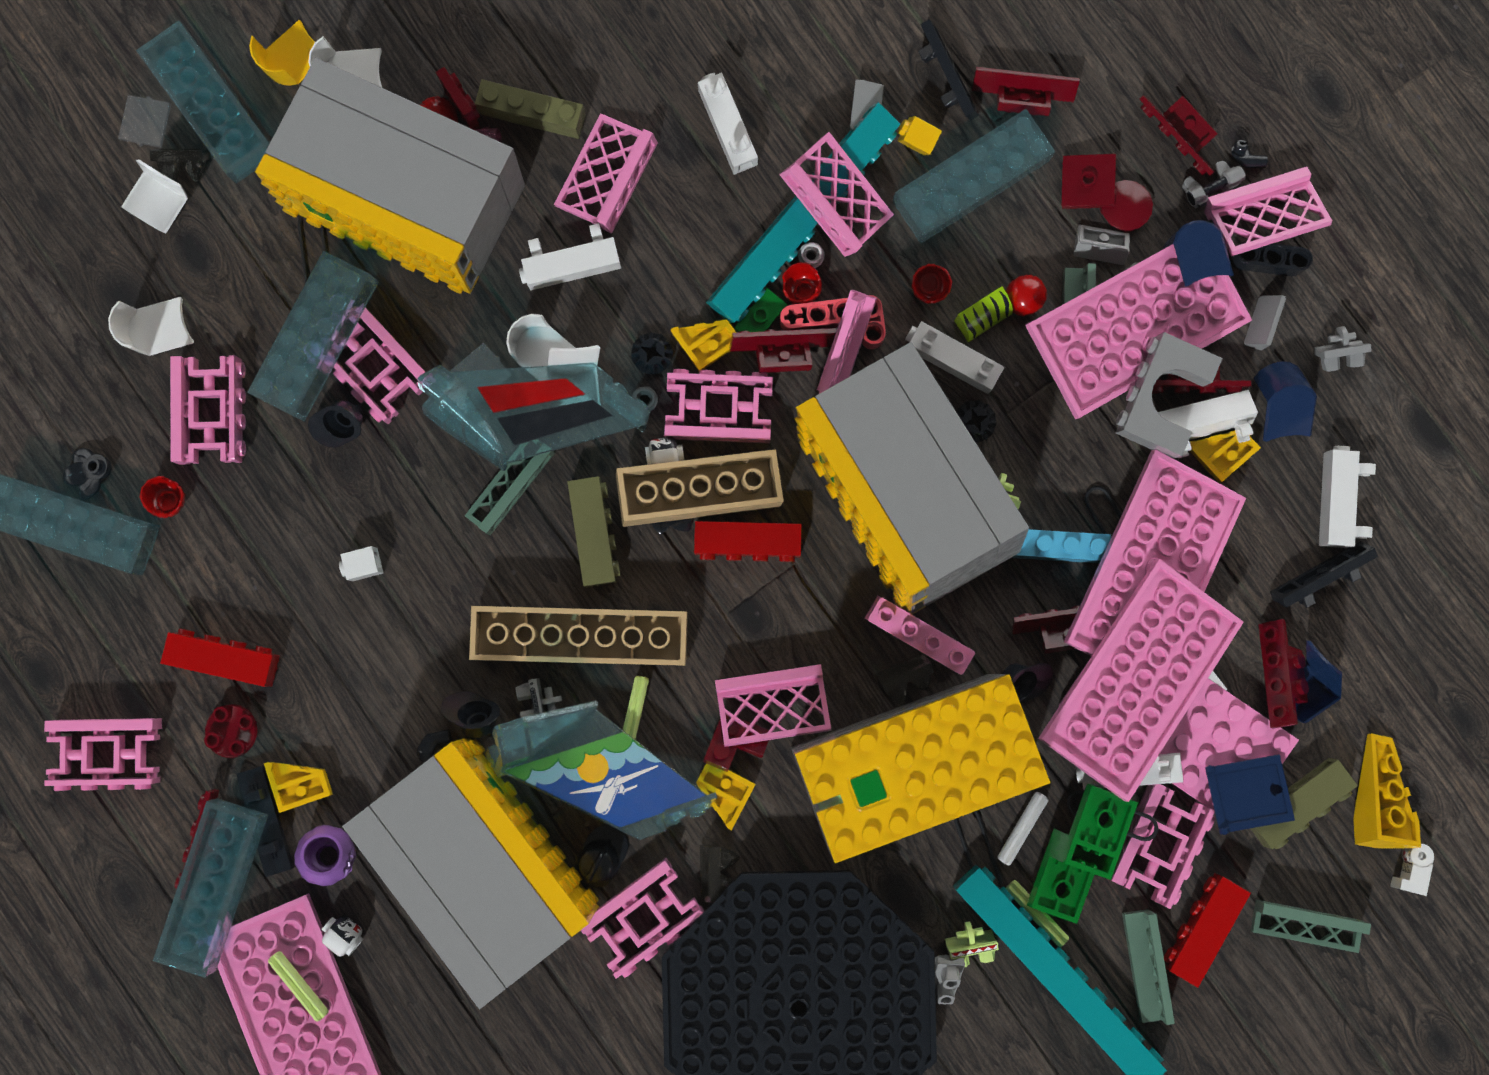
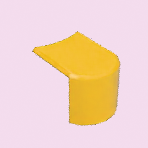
(286, 57)

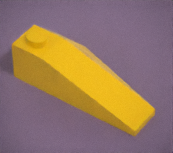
(1382, 802)

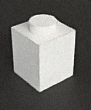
(360, 564)

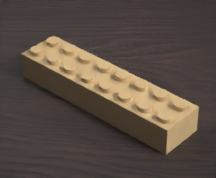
(578, 635)

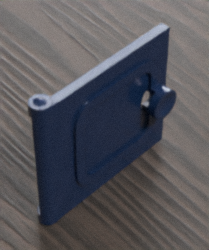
(1249, 794)

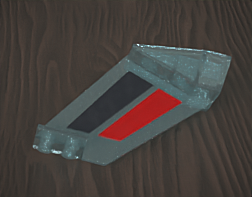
(529, 409)

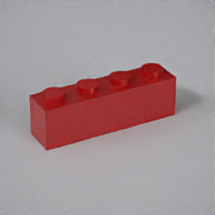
(747, 539)
(220, 659)
(1206, 929)

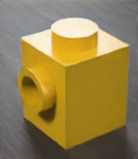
(918, 135)

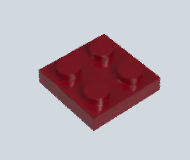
(462, 102)

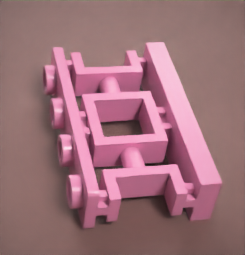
(388, 350)
(185, 409)
(718, 429)
(920, 635)
(102, 731)
(1182, 853)
(629, 901)

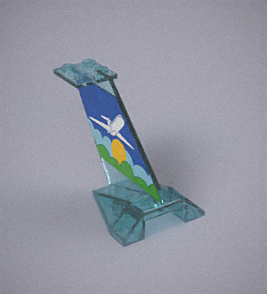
(595, 769)

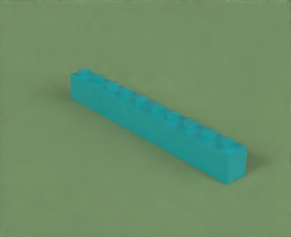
(795, 222)
(1057, 975)

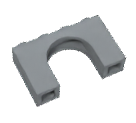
(1140, 419)

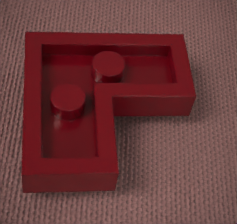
(722, 756)

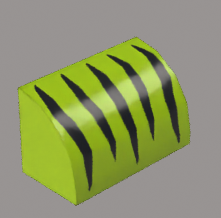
(984, 314)

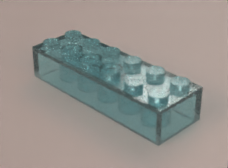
(205, 101)
(973, 176)
(313, 336)
(75, 526)
(210, 887)

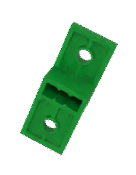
(1082, 854)

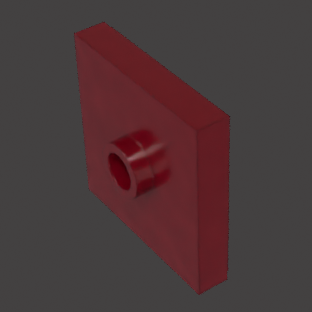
(1088, 181)

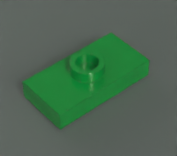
(762, 313)

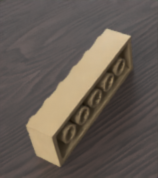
(699, 487)

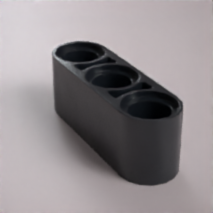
(1283, 260)

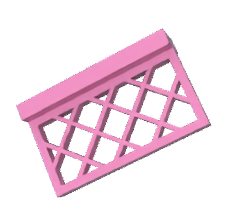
(627, 175)
(1255, 195)
(819, 205)
(847, 339)
(772, 682)

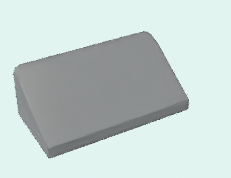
(865, 96)
(1101, 244)
(1264, 321)

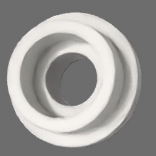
(814, 248)

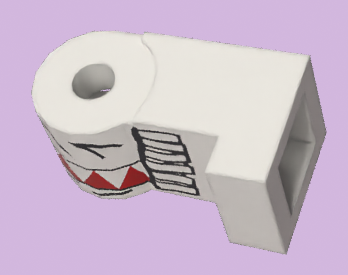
(1415, 870)

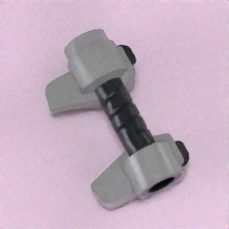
(1227, 180)

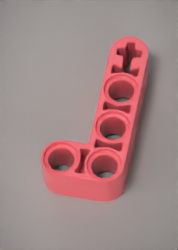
(831, 318)

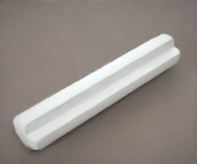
(1022, 828)

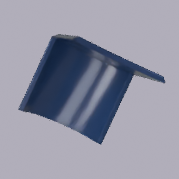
(1200, 251)
(1289, 400)
(1323, 683)

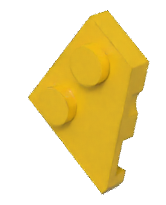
(704, 341)
(1223, 453)
(296, 784)
(730, 789)

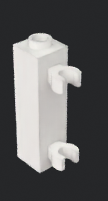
(727, 123)
(569, 263)
(955, 357)
(1215, 416)
(1339, 498)
(1164, 770)

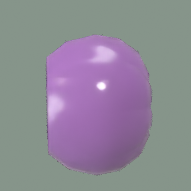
(308, 855)

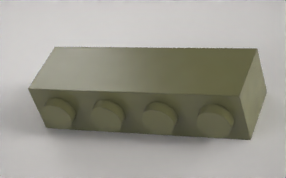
(530, 109)
(592, 531)
(1309, 799)

